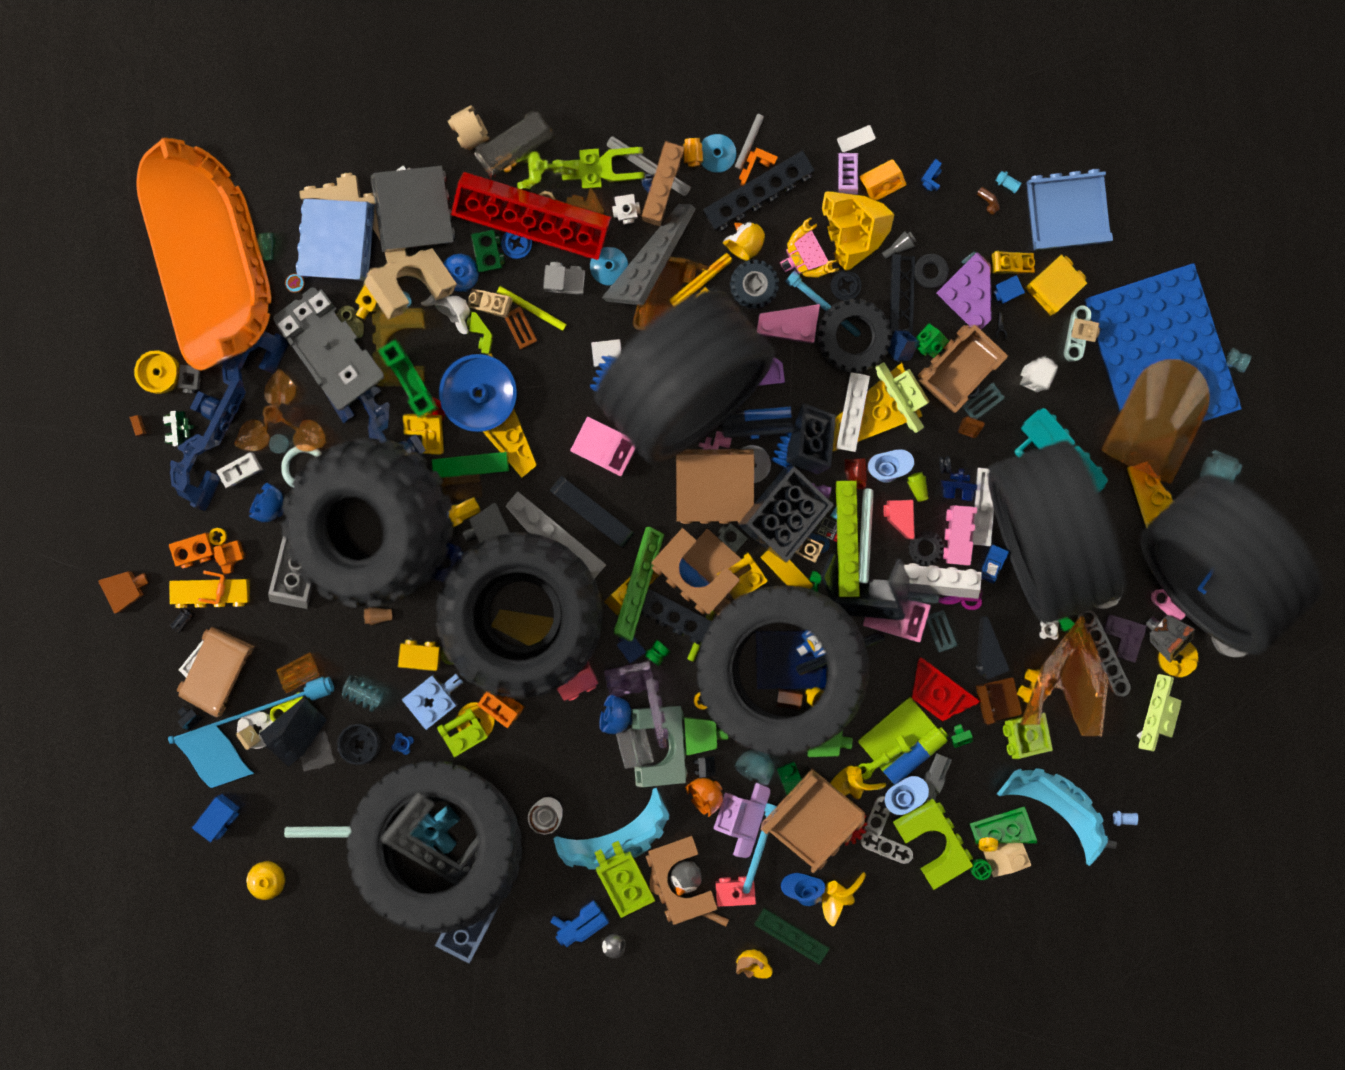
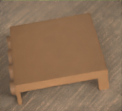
(714, 485)
(814, 820)

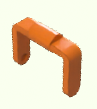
(220, 588)

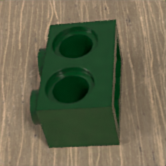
(483, 252)

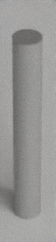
(749, 141)

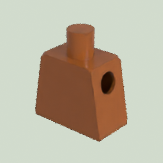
(123, 589)

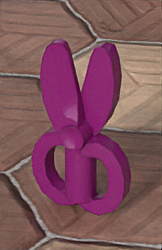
(953, 599)

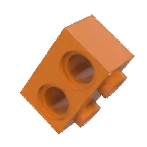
(190, 546)
(501, 708)

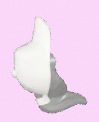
(454, 308)

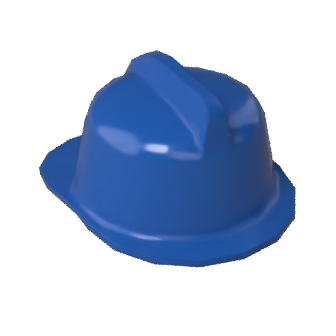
(803, 888)

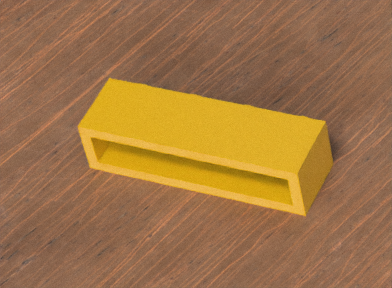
(187, 592)

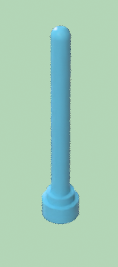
(795, 281)
(757, 854)

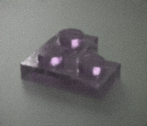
(1130, 634)

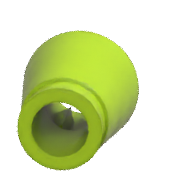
(918, 486)

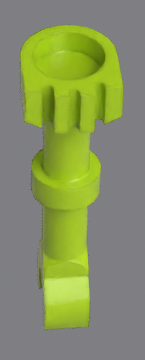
(903, 746)

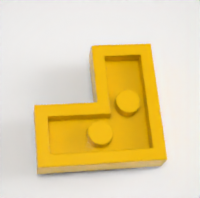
(429, 428)

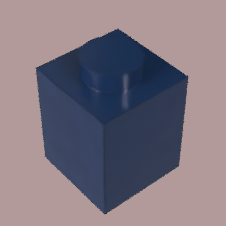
(903, 346)
(630, 649)

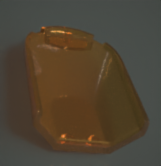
(1160, 418)

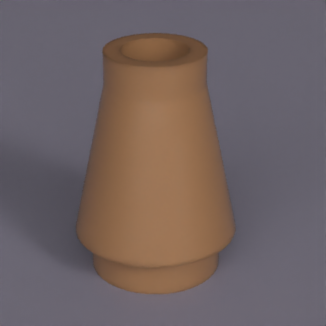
(377, 615)

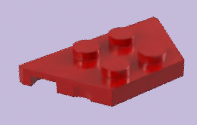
(939, 693)

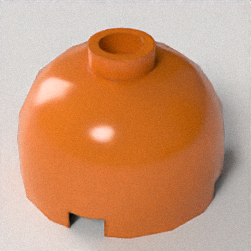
(706, 795)

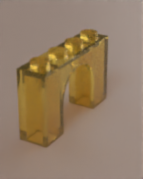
(411, 319)

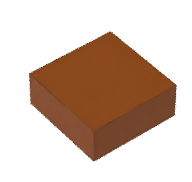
(138, 425)

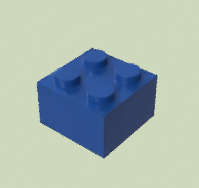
(216, 817)

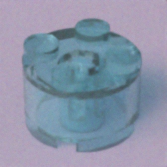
(1221, 465)

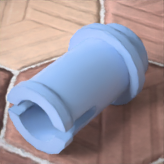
(1125, 818)

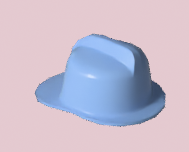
(890, 465)
(906, 795)

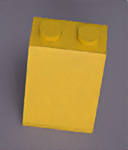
(1056, 284)

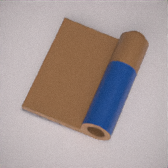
(705, 560)

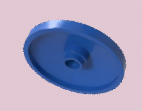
(459, 389)

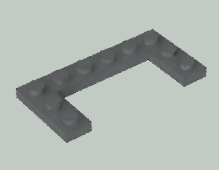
(401, 839)

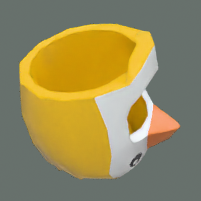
(746, 241)

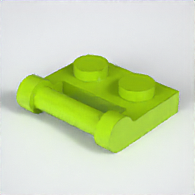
(465, 738)

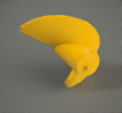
(851, 781)
(836, 897)

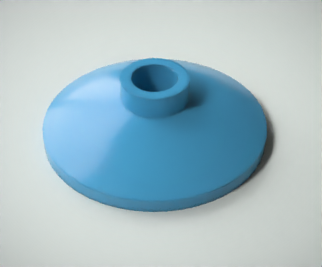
(724, 160)
(604, 275)

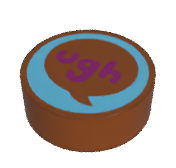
(295, 283)

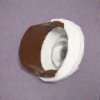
(545, 815)

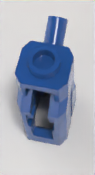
(569, 930)

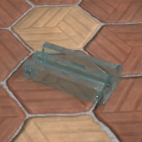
(996, 392)
(935, 615)

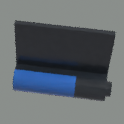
(758, 422)

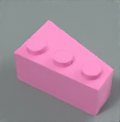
(959, 535)

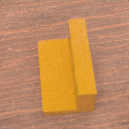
(883, 180)

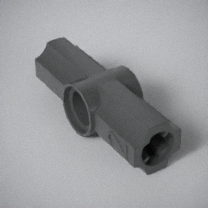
(936, 774)

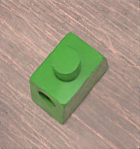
(702, 735)
(831, 747)

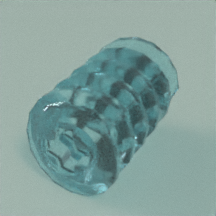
(362, 694)

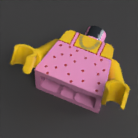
(806, 253)

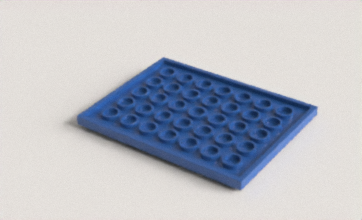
(1158, 322)

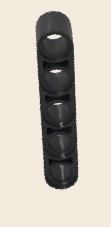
(592, 511)

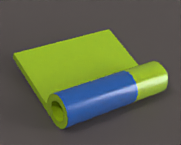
(918, 731)

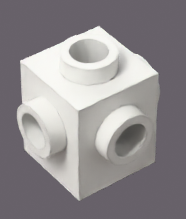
(626, 201)

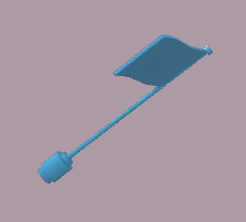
(213, 752)

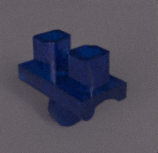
(967, 489)

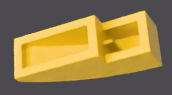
(786, 571)

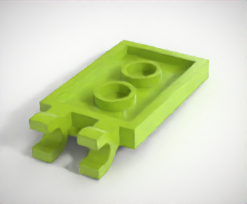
(623, 880)

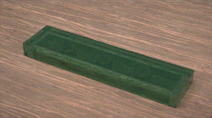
(791, 936)

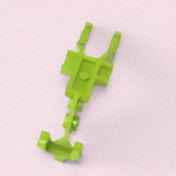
(588, 169)

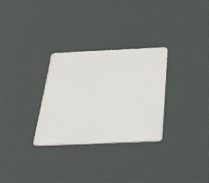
(605, 348)

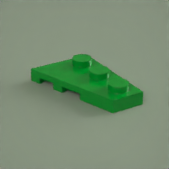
(1005, 827)

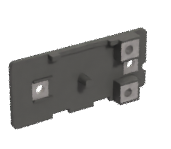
(328, 348)

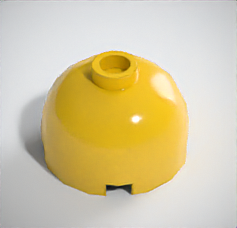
(265, 880)

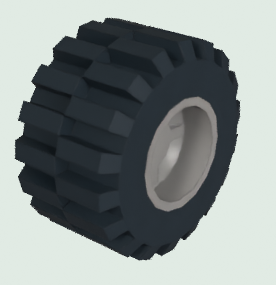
(754, 284)

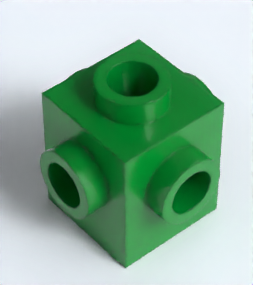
(931, 341)

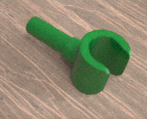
(816, 578)

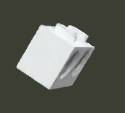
(239, 470)

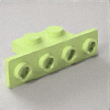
(906, 393)
(1161, 713)

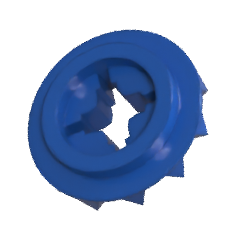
(519, 252)

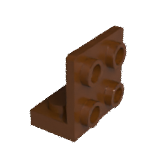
(998, 700)

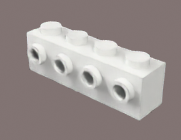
(1038, 374)
(944, 581)

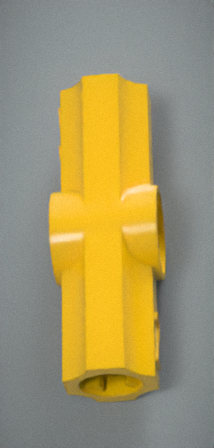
(464, 511)

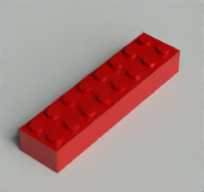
(530, 215)

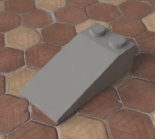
(287, 584)

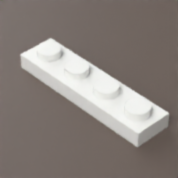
(853, 412)
(984, 517)

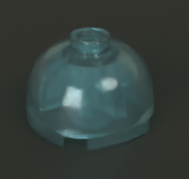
(756, 766)

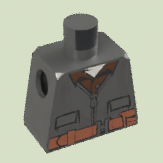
(1170, 636)

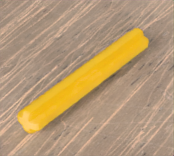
(702, 279)

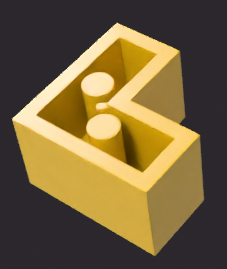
(420, 656)

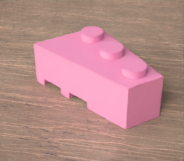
(790, 324)

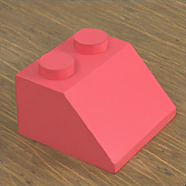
(901, 516)
(582, 682)

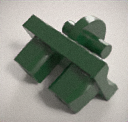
(179, 426)

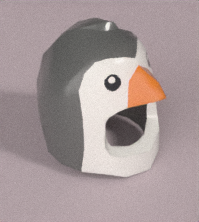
(685, 877)

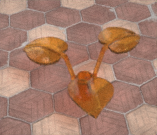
(279, 390)

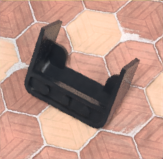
(876, 598)

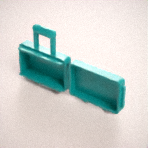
(1044, 430)

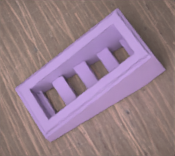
(848, 186)

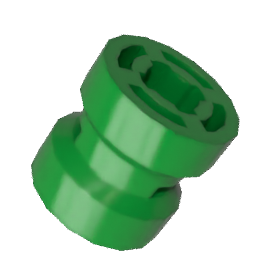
(655, 656)
(979, 866)

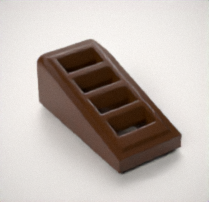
(970, 427)

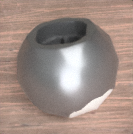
(613, 946)

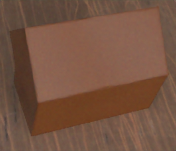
(789, 699)

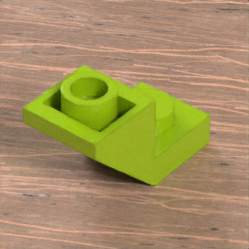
(477, 326)

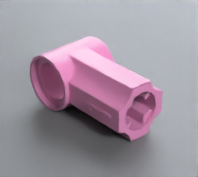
(1168, 605)

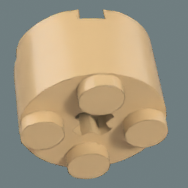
(469, 127)

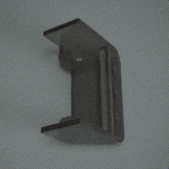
(514, 144)

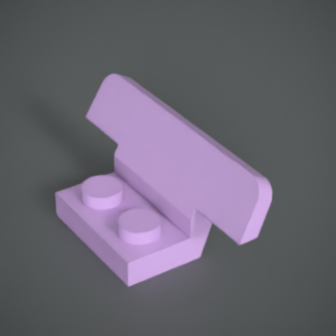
(742, 818)

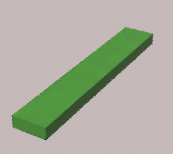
(638, 584)

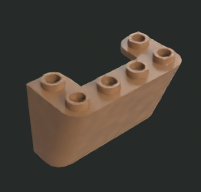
(961, 367)

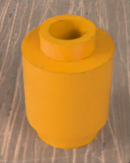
(693, 152)

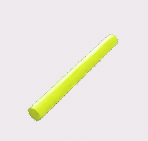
(533, 309)

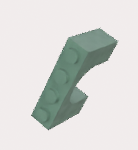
(672, 768)

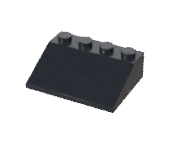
(786, 513)

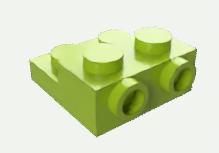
(1027, 739)

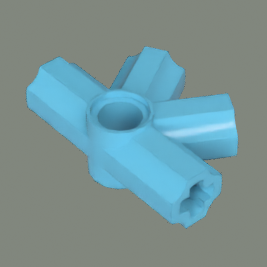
(436, 837)

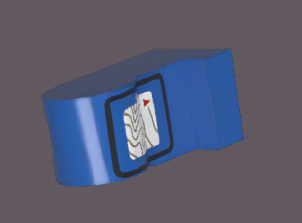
(993, 563)

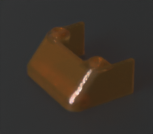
(667, 285)

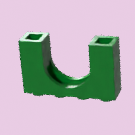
(399, 362)

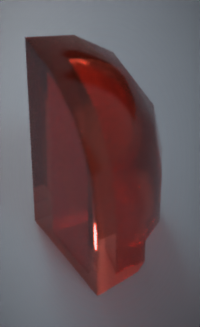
(856, 471)

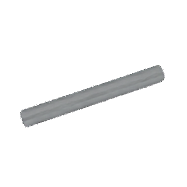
(647, 165)

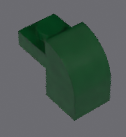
(789, 776)

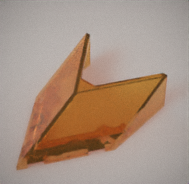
(1078, 672)

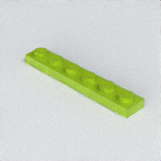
(847, 538)

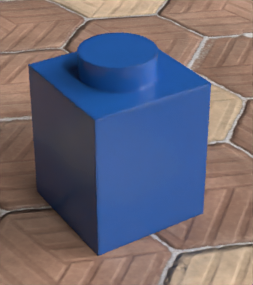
(1008, 290)

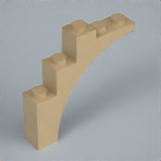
(349, 191)

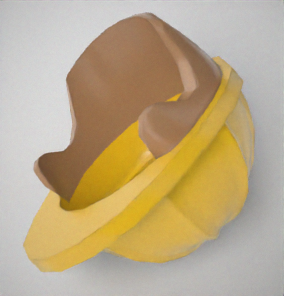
(753, 964)

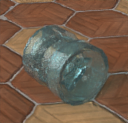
(1238, 360)

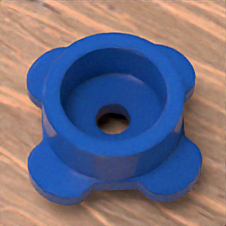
(397, 744)

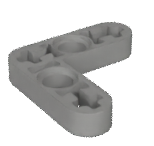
(876, 833)

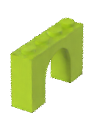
(930, 818)

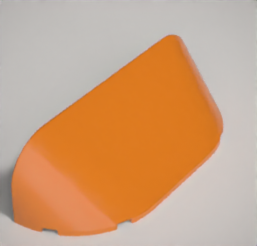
(203, 252)

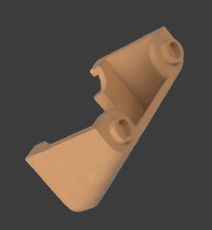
(214, 671)

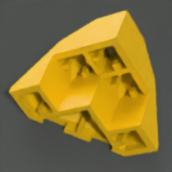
(855, 226)

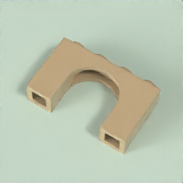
(423, 266)

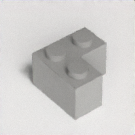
(564, 280)

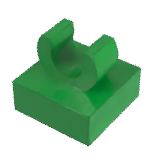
(961, 737)

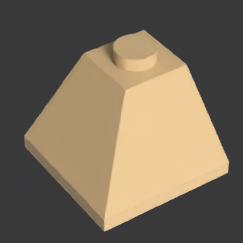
(1007, 859)

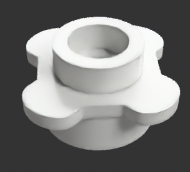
(1054, 630)

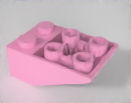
(603, 446)
(910, 627)

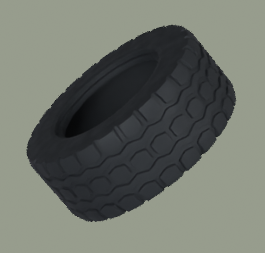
(721, 682)
(495, 862)

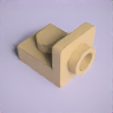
(1085, 330)

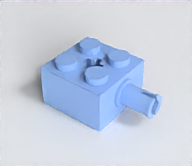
(442, 698)

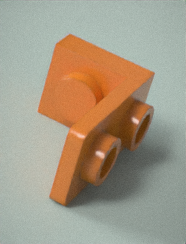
(764, 158)

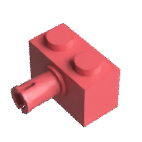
(730, 892)

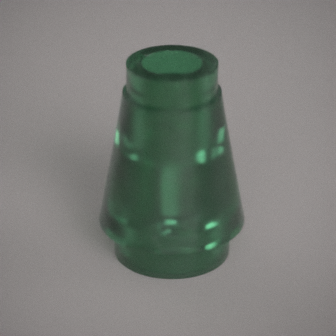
(266, 245)

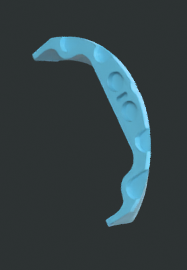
(1066, 800)
(634, 837)

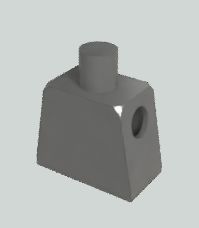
(486, 524)

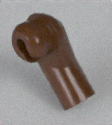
(991, 199)

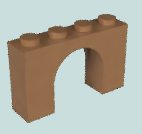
(662, 183)
(705, 597)
(678, 908)

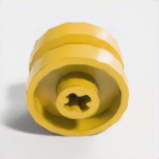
(148, 378)

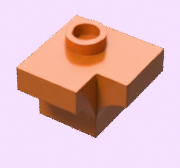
(227, 555)

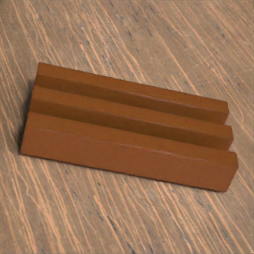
(527, 342)

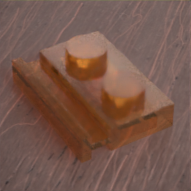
(298, 672)

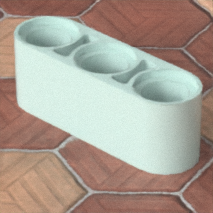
(1071, 342)

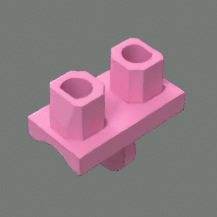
(719, 441)

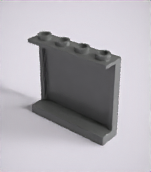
(412, 208)

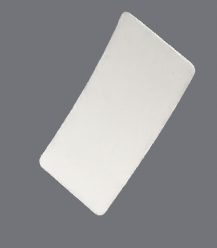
(856, 138)

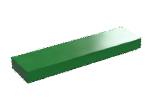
(471, 464)

